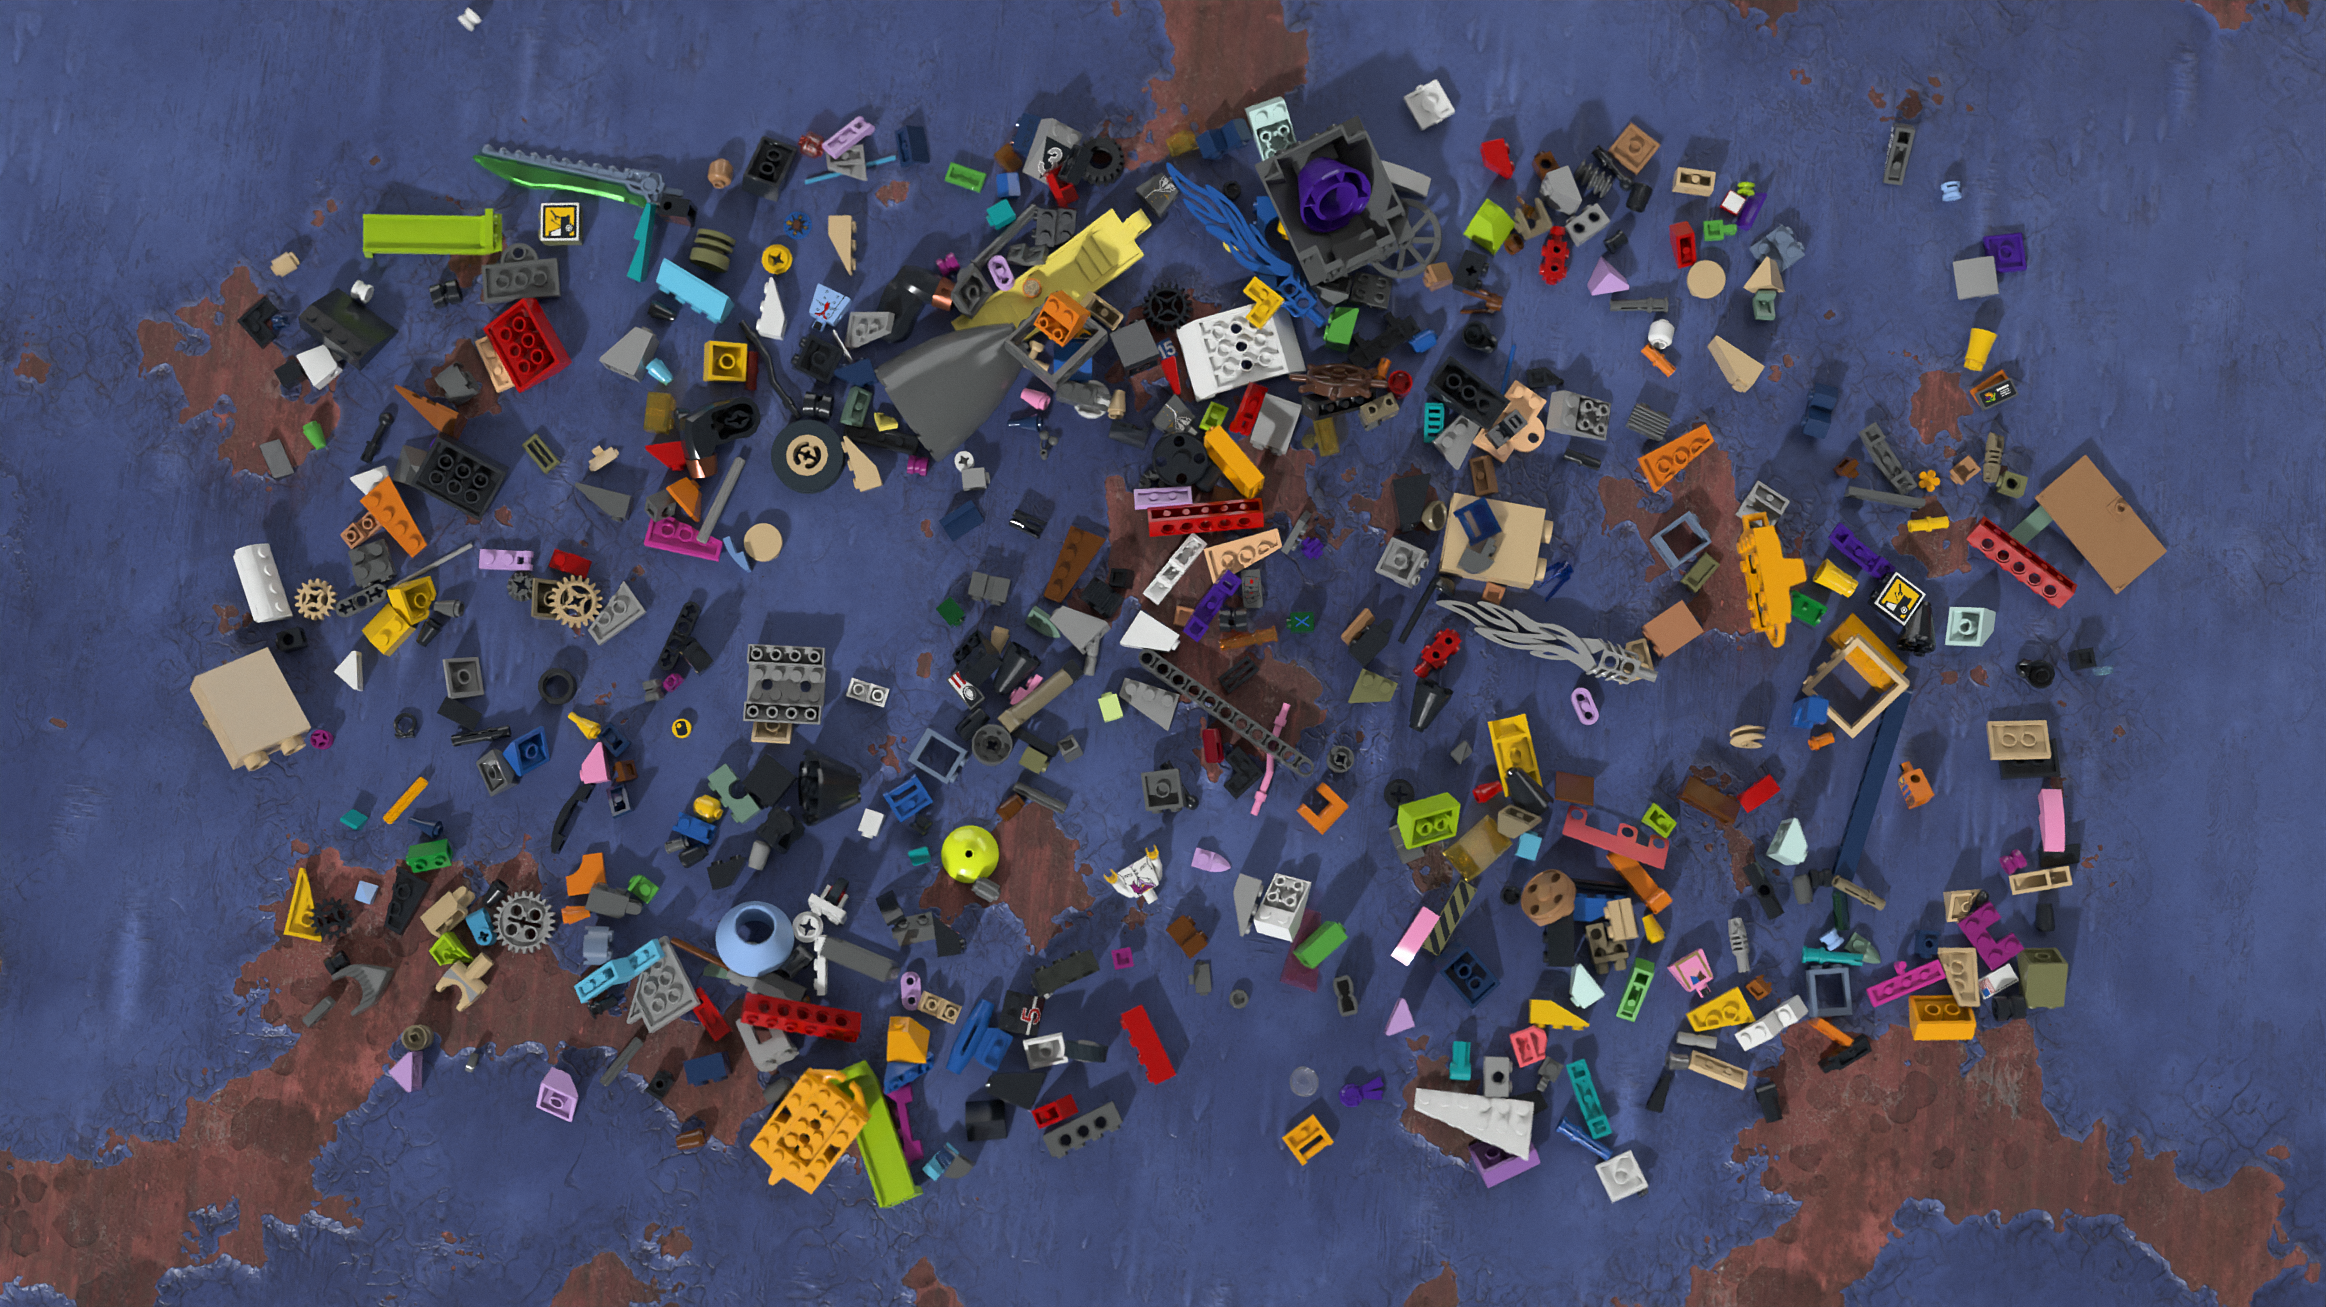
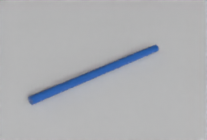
(1507, 371)

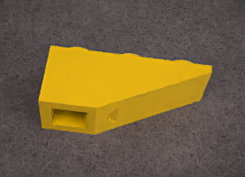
(1548, 1012)

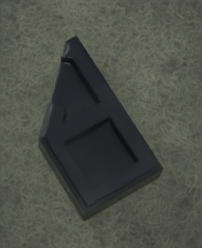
(1542, 378)

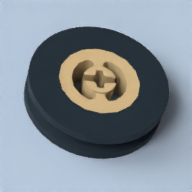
(799, 477)

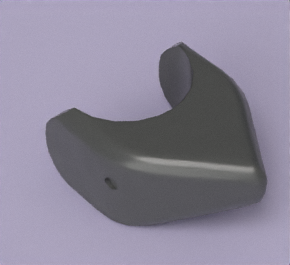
(373, 981)

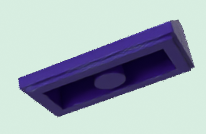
(1750, 211)

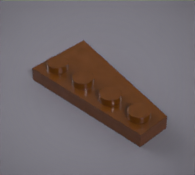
(1075, 556)

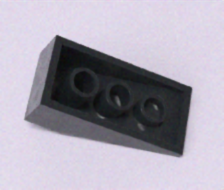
(1466, 393)

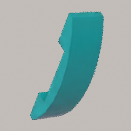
(1588, 1099)

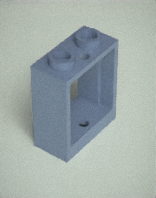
(1666, 553)
(923, 744)
(1814, 1011)

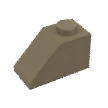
(1515, 821)

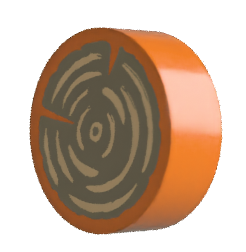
(1032, 288)

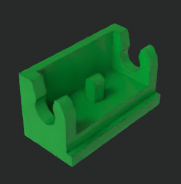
(1807, 608)

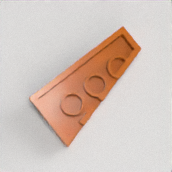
(1670, 458)
(389, 509)

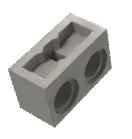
(1589, 227)

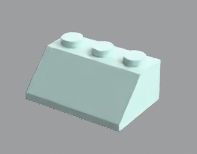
(1788, 843)

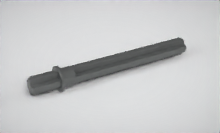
(1004, 238)

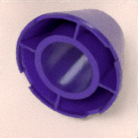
(1331, 194)

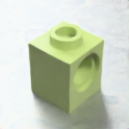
(1110, 707)

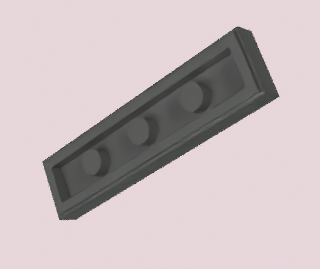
(1884, 497)

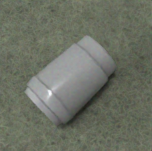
(759, 854)

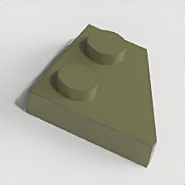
(1372, 688)

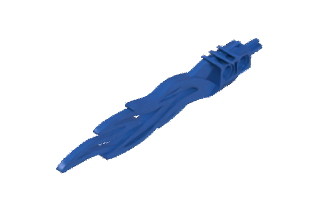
(1266, 274)

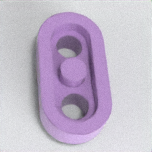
(1002, 274)
(1584, 706)
(911, 990)

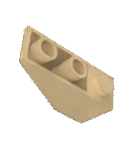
(841, 234)
(865, 470)

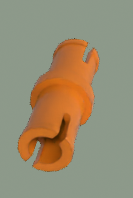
(1658, 360)

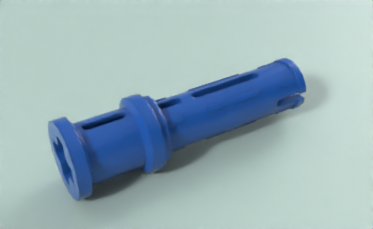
(1576, 1134)

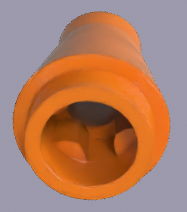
(574, 913)

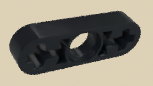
(1035, 742)

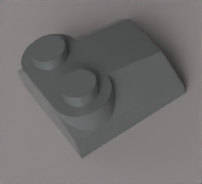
(970, 291)

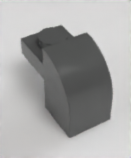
(1477, 563)

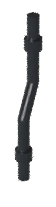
(753, 339)

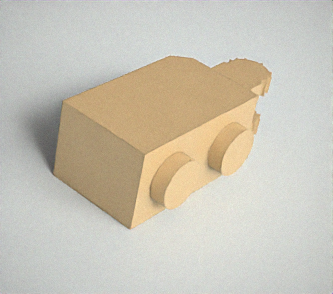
(448, 911)

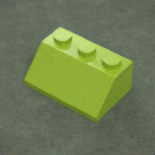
(1428, 820)

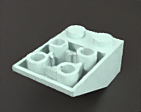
(1271, 126)

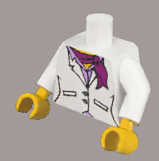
(1139, 877)

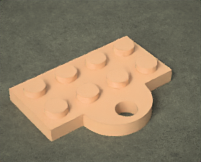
(1529, 406)

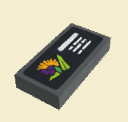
(1996, 394)

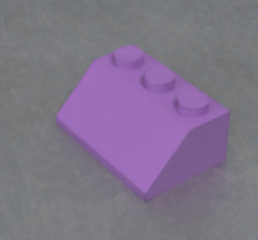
(1497, 1164)

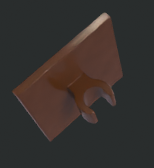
(1574, 788)

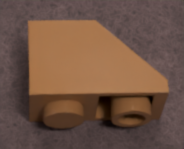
(1437, 276)

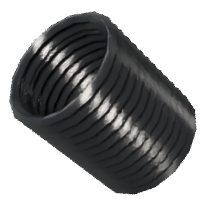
(1639, 197)

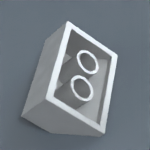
(1560, 191)

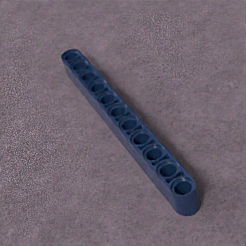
(1870, 786)

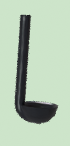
(1441, 583)

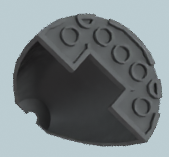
(951, 383)

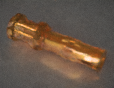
(1257, 637)

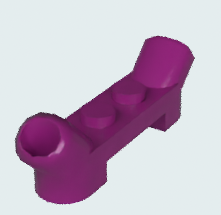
(912, 1148)

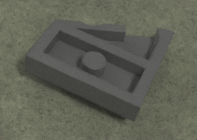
(1300, 528)

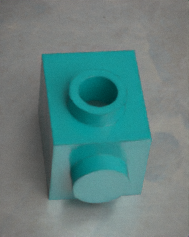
(1000, 214)

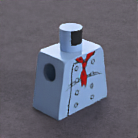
(828, 307)

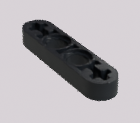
(676, 634)

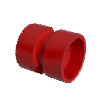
(1399, 384)

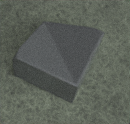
(1461, 752)

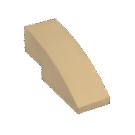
(2040, 880)

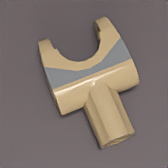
(467, 979)

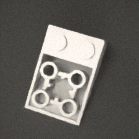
(1282, 907)

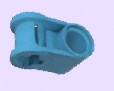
(480, 925)

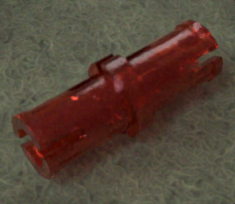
(751, 371)

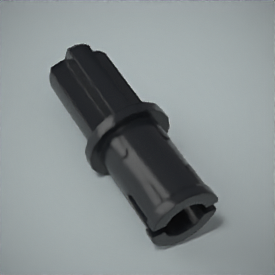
(1582, 459)

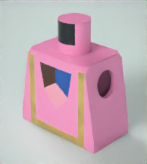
(1693, 972)

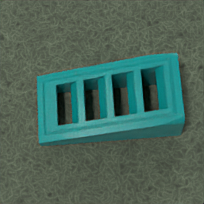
(1433, 406)

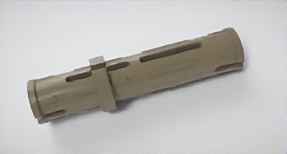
(1865, 896)

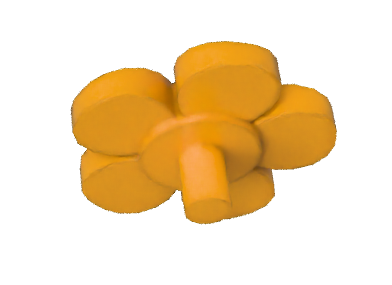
(1928, 480)

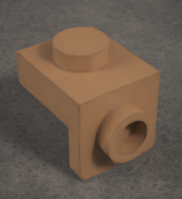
(1964, 470)

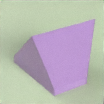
(1606, 279)

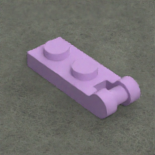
(847, 137)
(505, 560)

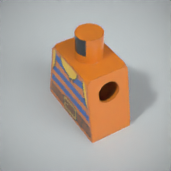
(1917, 792)

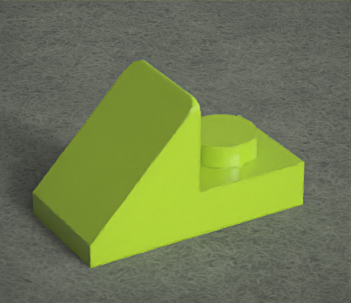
(1214, 416)
(1659, 820)

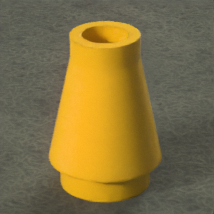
(1653, 930)

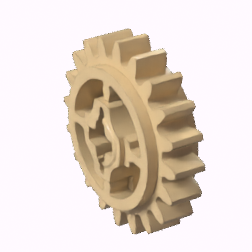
(560, 608)

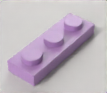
(1162, 497)

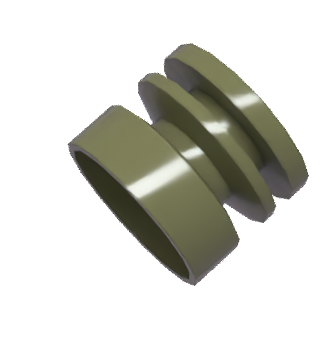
(712, 250)

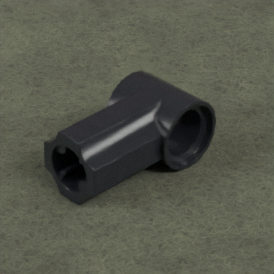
(798, 960)
(1767, 1097)

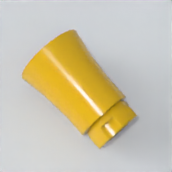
(1978, 348)
(1835, 578)

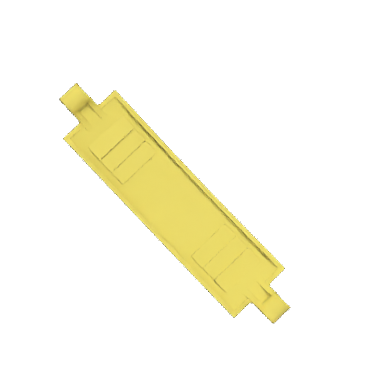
(1076, 267)

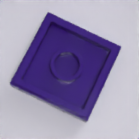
(2007, 252)

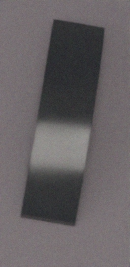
(558, 839)

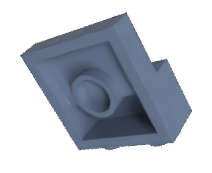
(1779, 247)

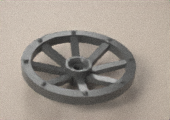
(1437, 240)

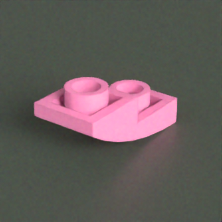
(1019, 694)

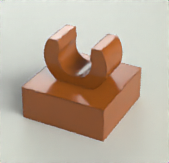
(1759, 987)

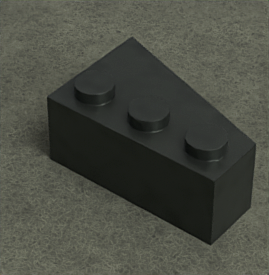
(1064, 971)

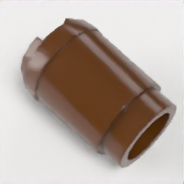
(1010, 807)
(691, 1139)

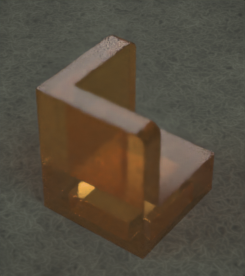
(1007, 159)

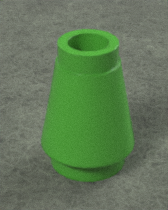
(315, 434)

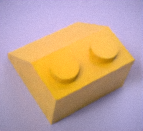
(725, 362)
(387, 630)

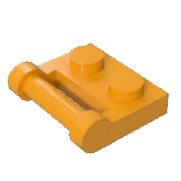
(1304, 1134)

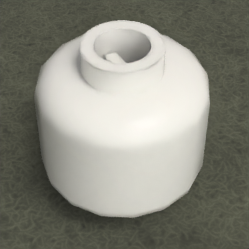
(1661, 334)

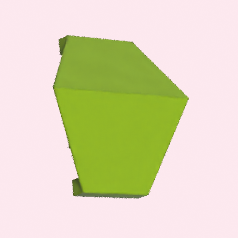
(449, 950)

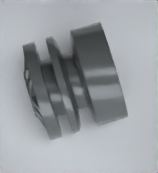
(997, 735)

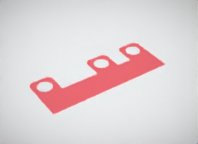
(1618, 844)

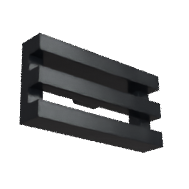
(1251, 664)

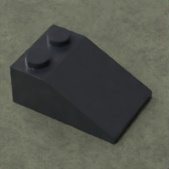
(769, 168)

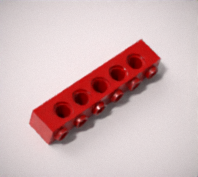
(1205, 517)
(2017, 552)
(801, 1017)

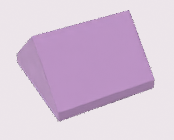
(1399, 1019)
(409, 1071)

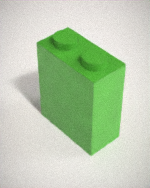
(1320, 943)

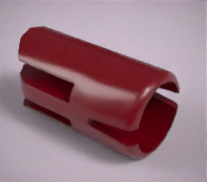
(1213, 745)

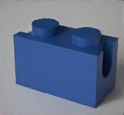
(695, 828)

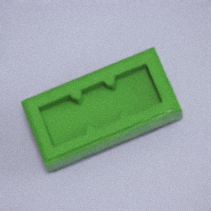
(965, 177)

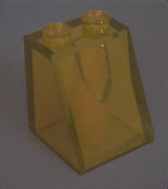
(1477, 848)

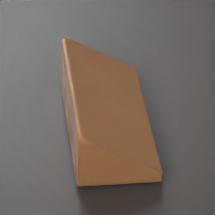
(1483, 475)
(1358, 625)

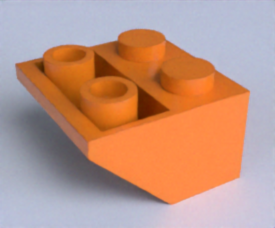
(1061, 317)

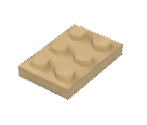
(2018, 740)

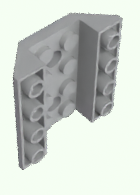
(787, 670)

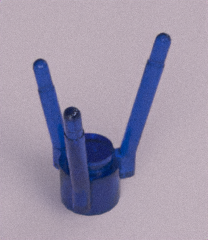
(1562, 571)

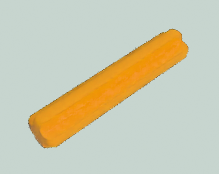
(405, 800)

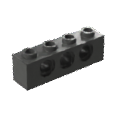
(1053, 1138)

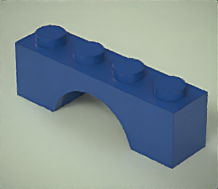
(1265, 216)
(1809, 712)

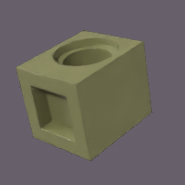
(2019, 484)
(1034, 761)

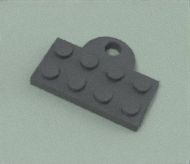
(521, 277)

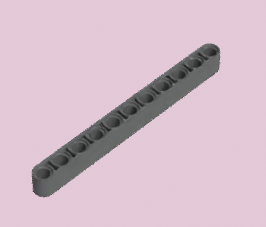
(1231, 721)

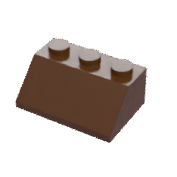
(1709, 800)

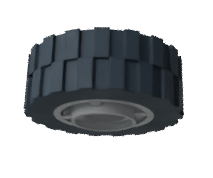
(1085, 1051)

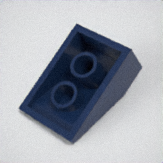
(1465, 973)

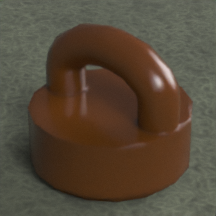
(1513, 244)

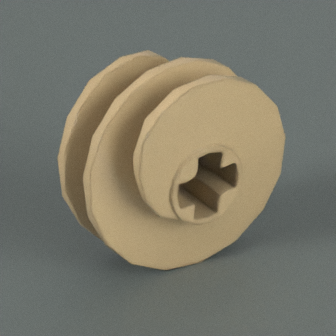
(1746, 736)

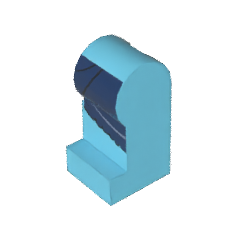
(940, 1161)

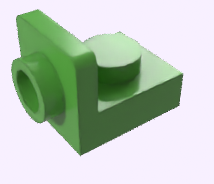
(643, 888)

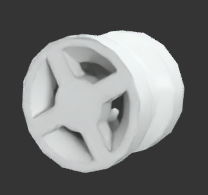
(469, 19)
(362, 291)
(965, 463)

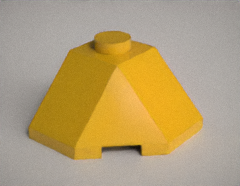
(413, 599)

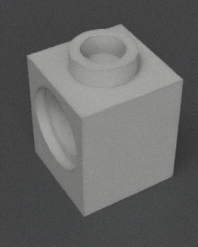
(975, 479)

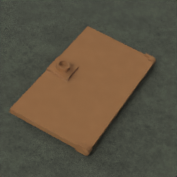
(2100, 524)

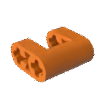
(1329, 814)

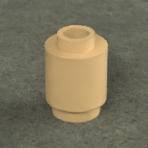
(285, 264)

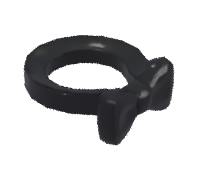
(410, 734)

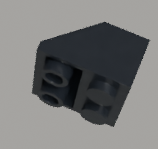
(976, 659)

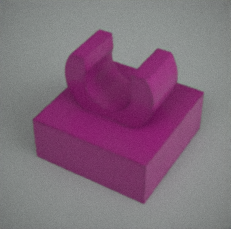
(1122, 958)

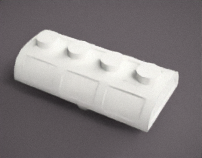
(262, 583)

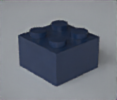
(708, 1067)

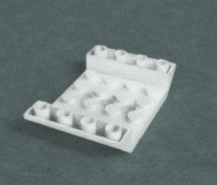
(1215, 361)

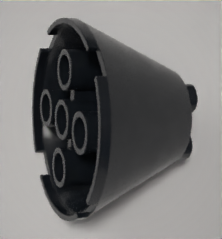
(826, 787)

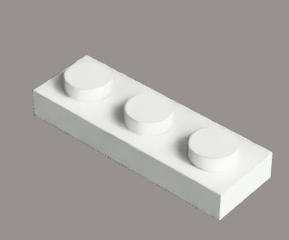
(821, 967)

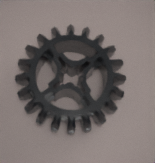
(1178, 295)

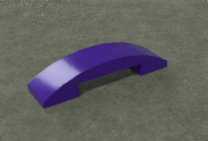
(1858, 553)
(1210, 604)

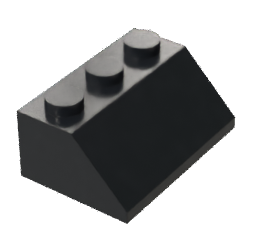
(1559, 942)

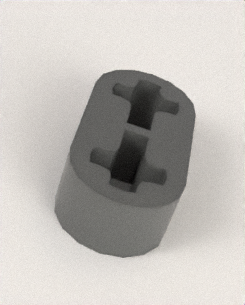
(319, 1011)

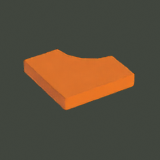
(591, 871)

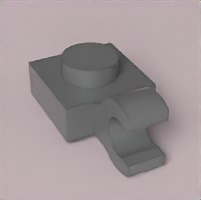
(1549, 1071)

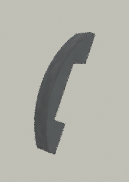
(1886, 460)

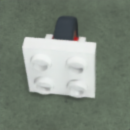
(831, 902)

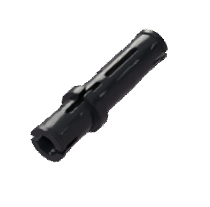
(488, 734)

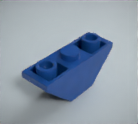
(900, 1073)

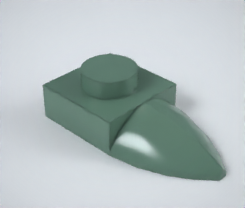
(1040, 621)
(1859, 945)

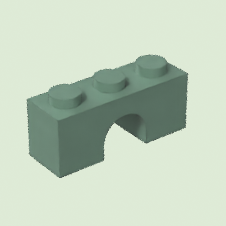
(722, 782)

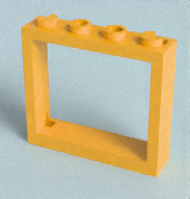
(1233, 462)

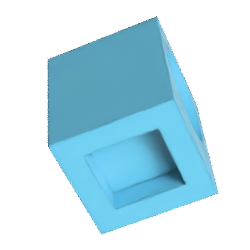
(1528, 845)

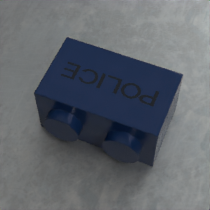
(1027, 129)

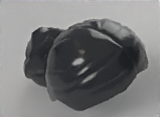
(1479, 337)
(2036, 672)

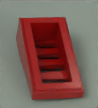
(1170, 370)

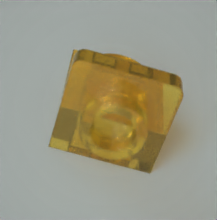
(1181, 143)

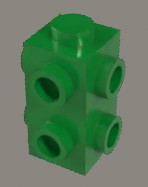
(429, 855)

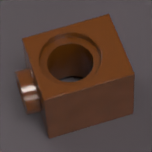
(1544, 157)

